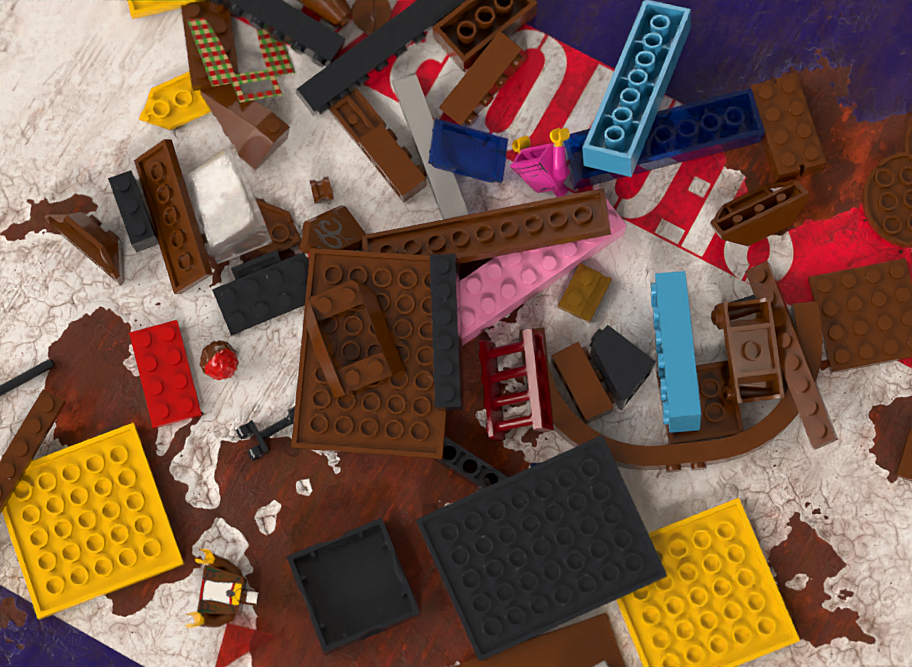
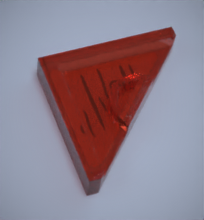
(239, 642)

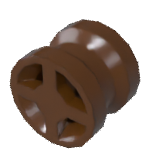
(321, 190)

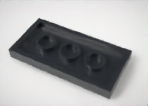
(263, 294)

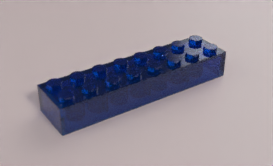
(680, 136)

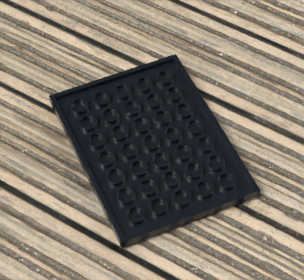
(541, 548)

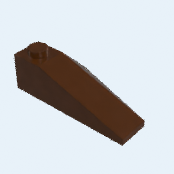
(247, 124)

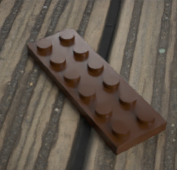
(173, 217)

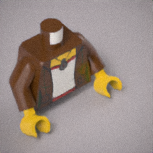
(221, 592)

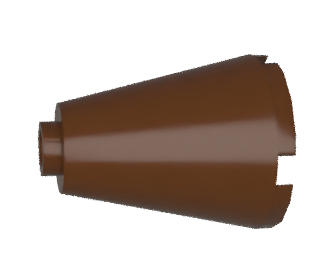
(332, 11)

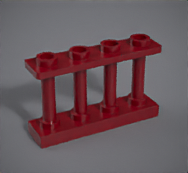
(538, 382)

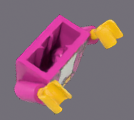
(543, 165)

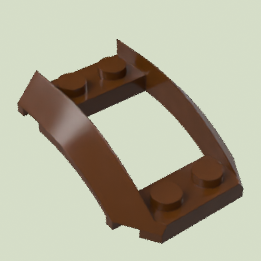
(362, 371)

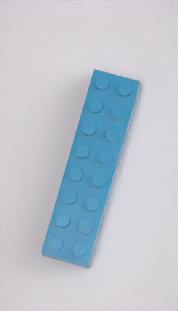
(637, 88)

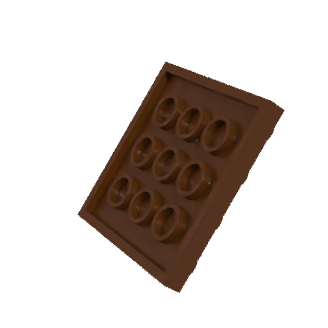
(865, 314)

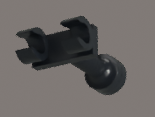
(250, 428)

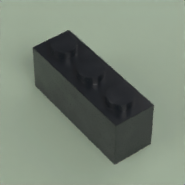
(133, 211)

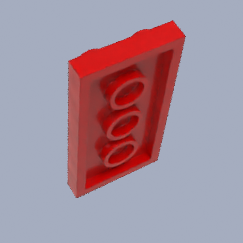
(165, 374)

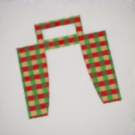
(220, 69)

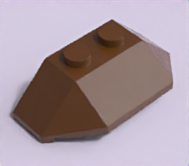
(760, 212)
(91, 240)

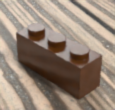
(393, 162)
(583, 382)

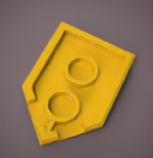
(173, 103)

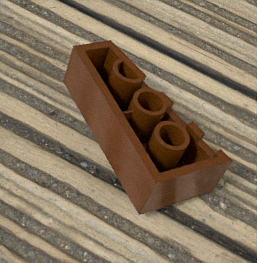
(483, 80)

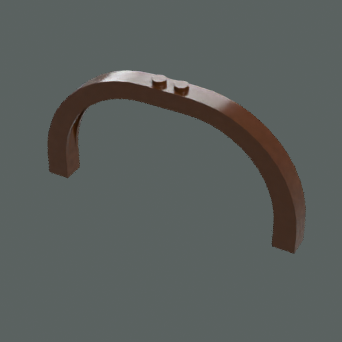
(697, 454)

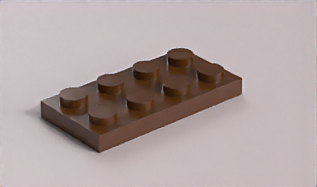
(220, 21)

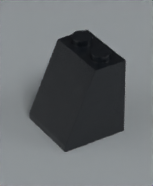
(620, 364)

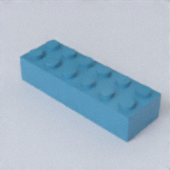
(675, 352)

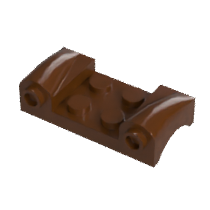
(750, 351)

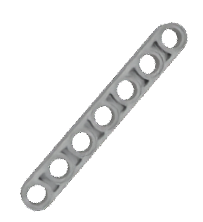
(420, 126)

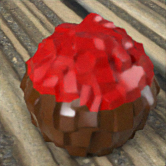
(219, 360)

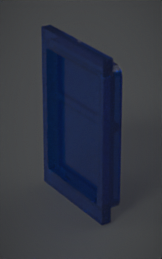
(467, 151)

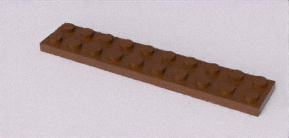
(501, 229)

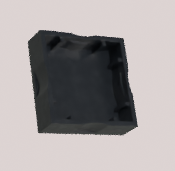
(353, 586)

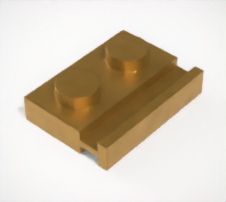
(584, 293)

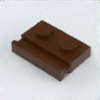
(356, 115)

